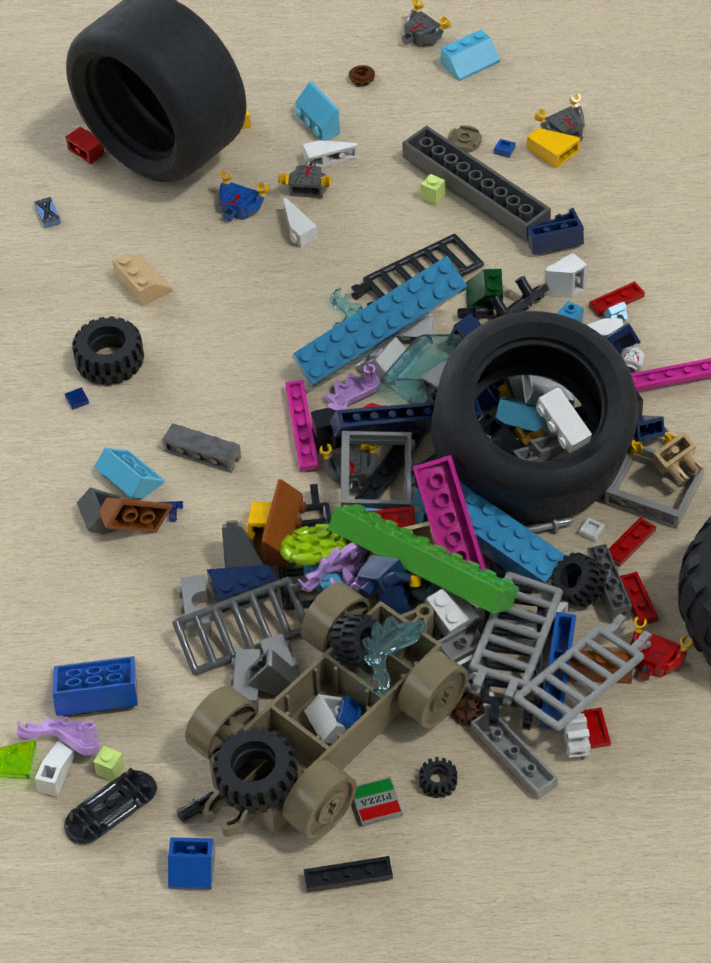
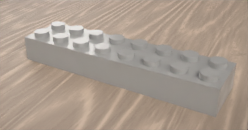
(465, 640)
(515, 755)

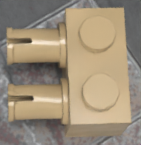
(674, 453)

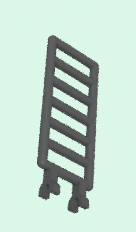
(233, 603)

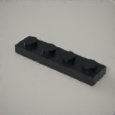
(348, 874)

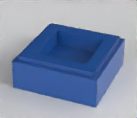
(504, 148)

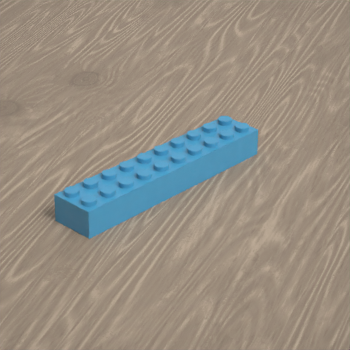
(379, 321)

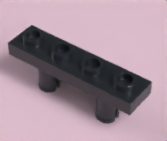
(524, 302)

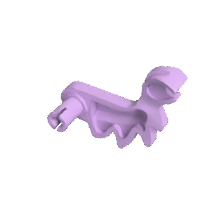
(353, 389)
(350, 557)
(77, 734)

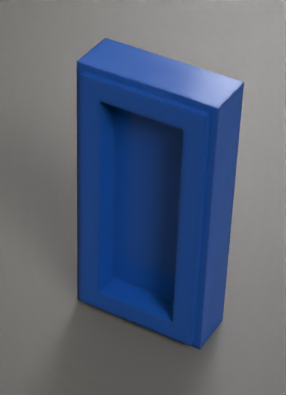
(349, 711)

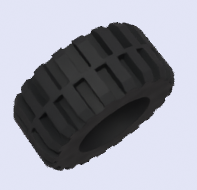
(113, 366)
(246, 747)

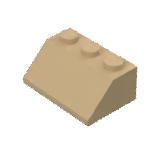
(140, 278)

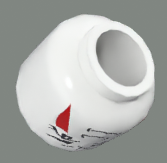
(633, 358)

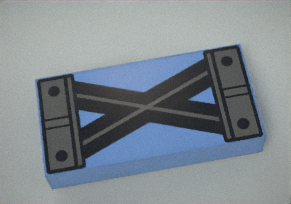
(47, 212)

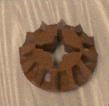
(360, 70)
(474, 702)

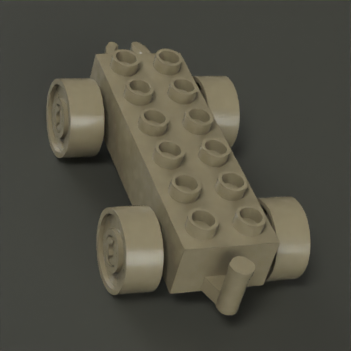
(421, 685)

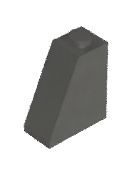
(238, 546)
(271, 673)

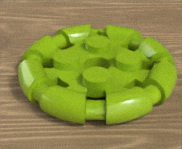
(311, 544)

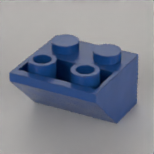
(191, 863)

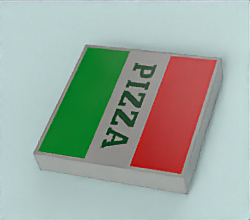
(377, 801)

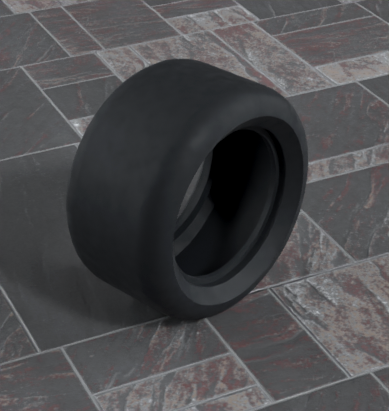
(156, 87)
(547, 348)

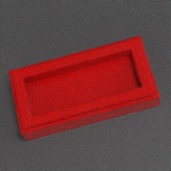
(597, 728)

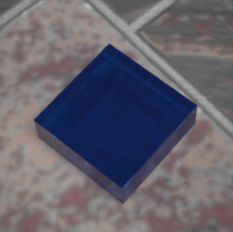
(76, 398)

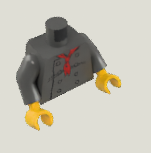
(421, 28)
(567, 121)
(306, 181)
(360, 466)

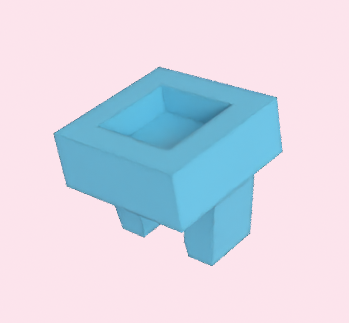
(617, 310)

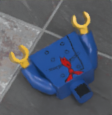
(239, 200)

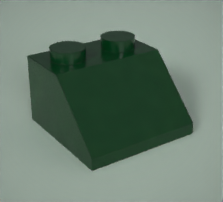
(483, 287)

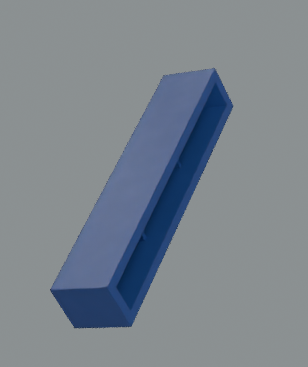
(561, 642)

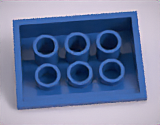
(95, 686)

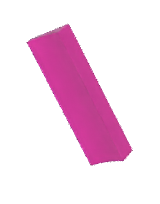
(448, 509)

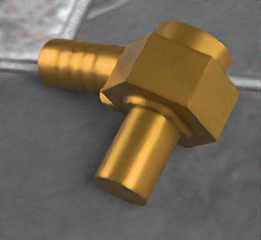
(525, 438)

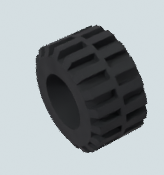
(590, 584)
(348, 639)

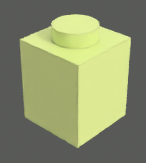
(433, 189)
(109, 763)

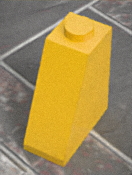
(553, 146)
(257, 523)

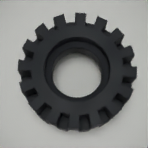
(438, 788)

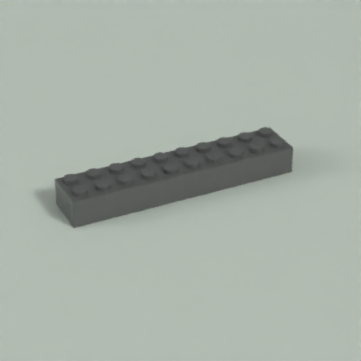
(475, 181)

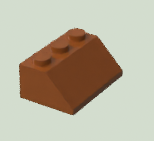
(133, 514)
(597, 658)

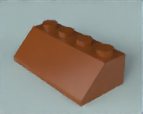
(282, 521)

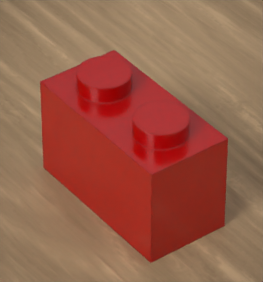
(84, 145)

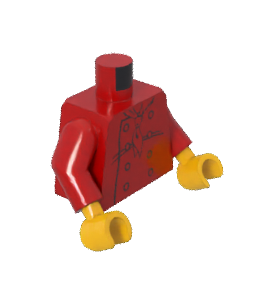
(662, 655)

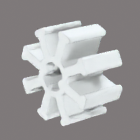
(577, 737)

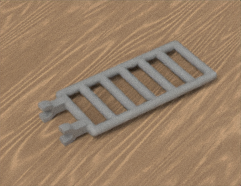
(608, 633)
(535, 652)

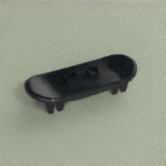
(109, 806)

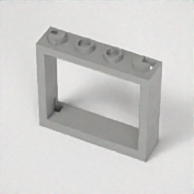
(377, 438)
(645, 507)

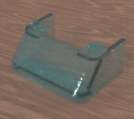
(417, 360)

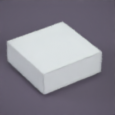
(591, 529)

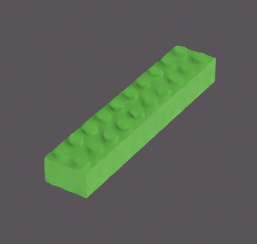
(424, 558)

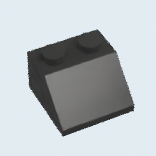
(89, 508)

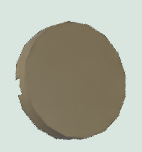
(466, 138)

